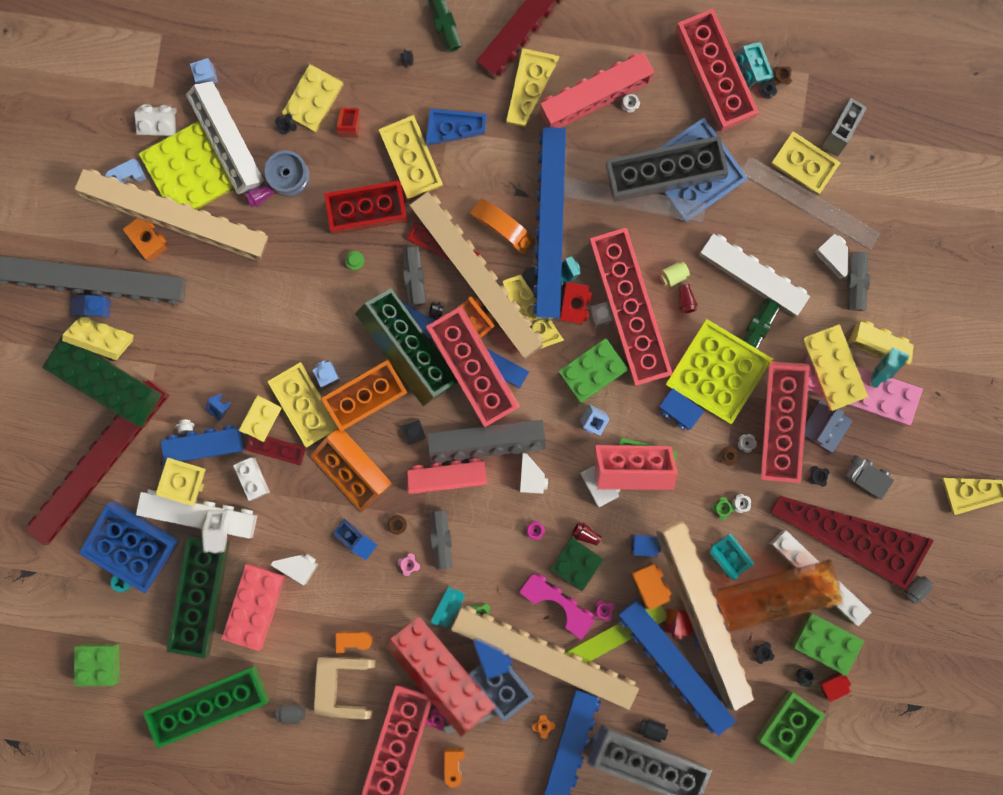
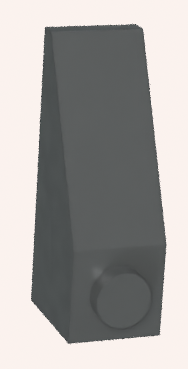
(844, 127)

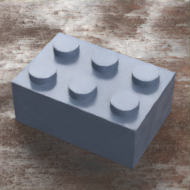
(505, 690)

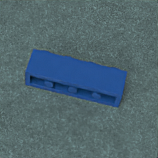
(202, 445)

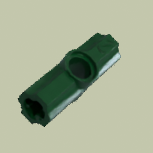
(445, 25)
(761, 323)

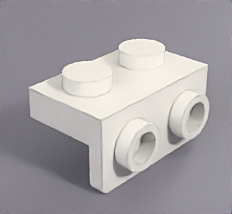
(155, 120)

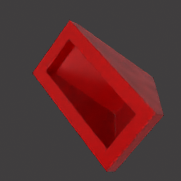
(348, 122)

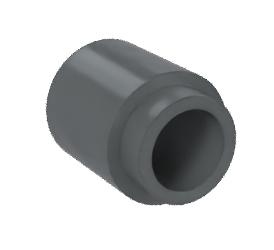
(918, 589)
(290, 714)

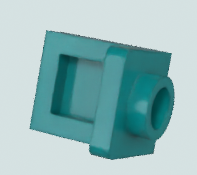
(569, 271)

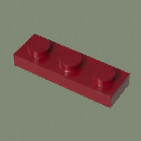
(277, 449)

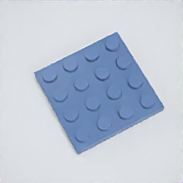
(711, 191)

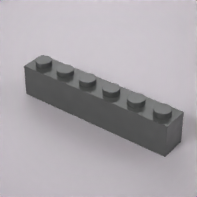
(486, 441)

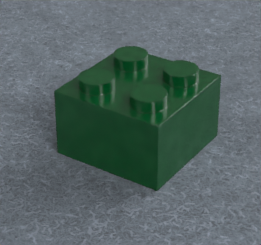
(576, 564)

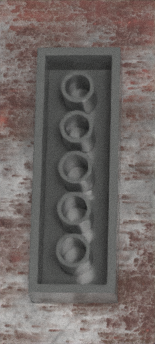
(666, 169)
(647, 764)

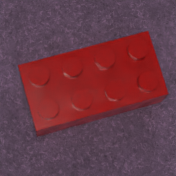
(365, 207)

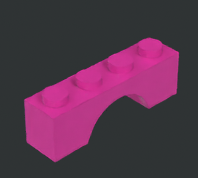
(537, 589)

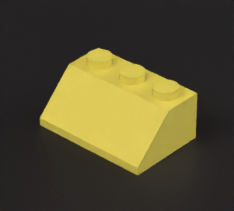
(877, 341)

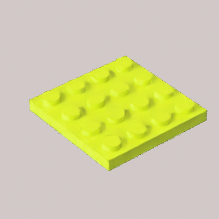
(187, 168)
(719, 371)

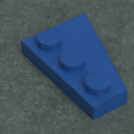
(454, 125)

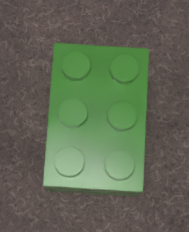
(593, 371)
(827, 643)
(790, 726)

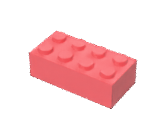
(253, 607)

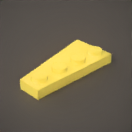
(530, 82)

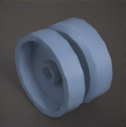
(281, 164)

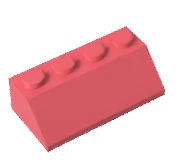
(635, 467)
(446, 477)

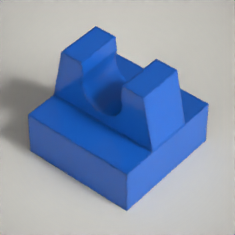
(216, 408)

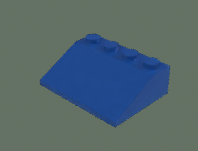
(128, 546)

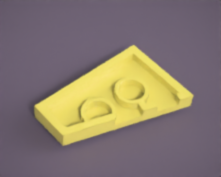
(972, 493)

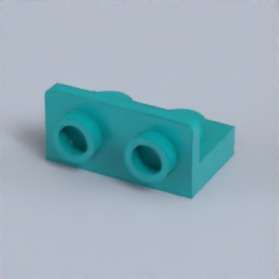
(753, 64)
(888, 366)
(448, 607)

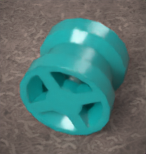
(116, 585)

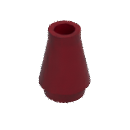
(687, 301)
(584, 533)

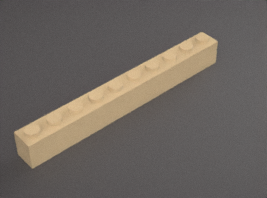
(171, 215)
(477, 276)
(704, 615)
(546, 658)

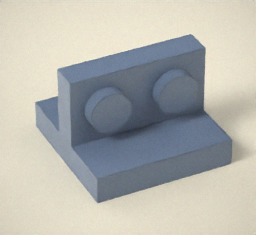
(826, 426)

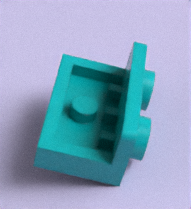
(731, 556)

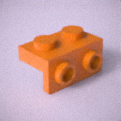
(482, 322)

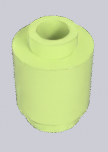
(674, 274)

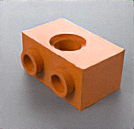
(150, 249)

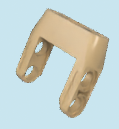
(327, 687)

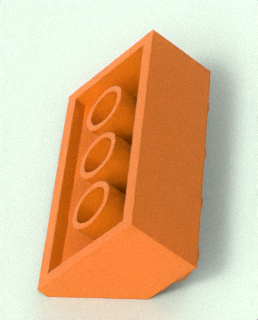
(364, 395)
(350, 469)

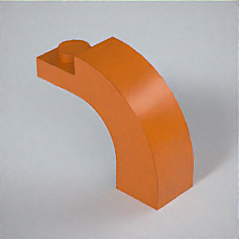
(502, 224)

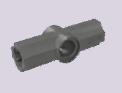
(414, 276)
(858, 281)
(441, 539)

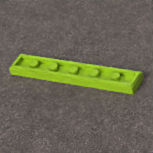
(611, 638)

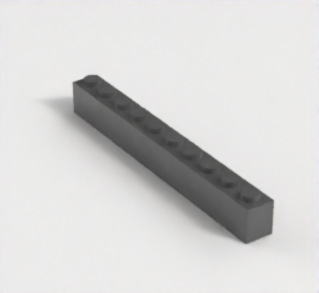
(92, 279)

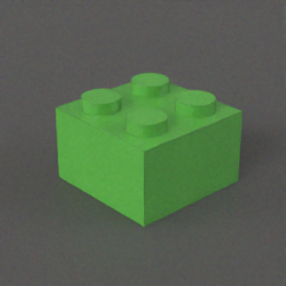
(96, 665)

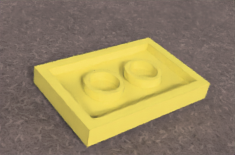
(313, 98)
(805, 163)
(98, 337)

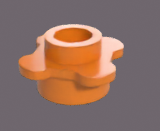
(543, 731)

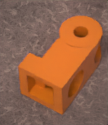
(358, 639)
(452, 772)

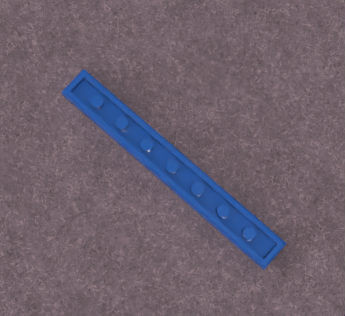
(510, 371)

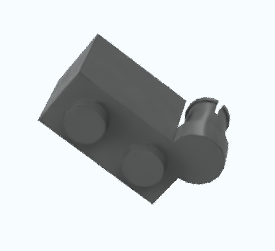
(868, 478)

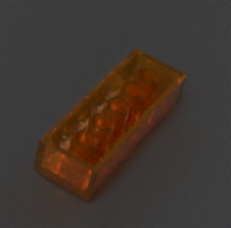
(780, 595)

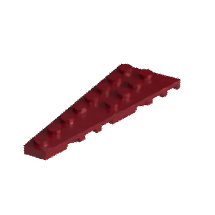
(877, 547)

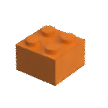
(650, 586)

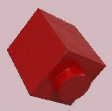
(678, 623)
(835, 686)

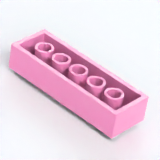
(890, 401)

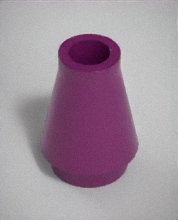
(258, 195)

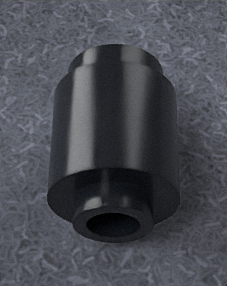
(653, 730)

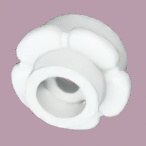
(630, 98)
(184, 426)
(752, 443)
(741, 508)

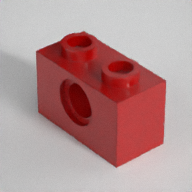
(575, 292)

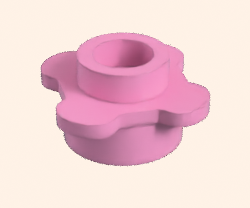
(409, 559)

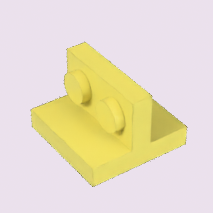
(260, 418)
(181, 482)

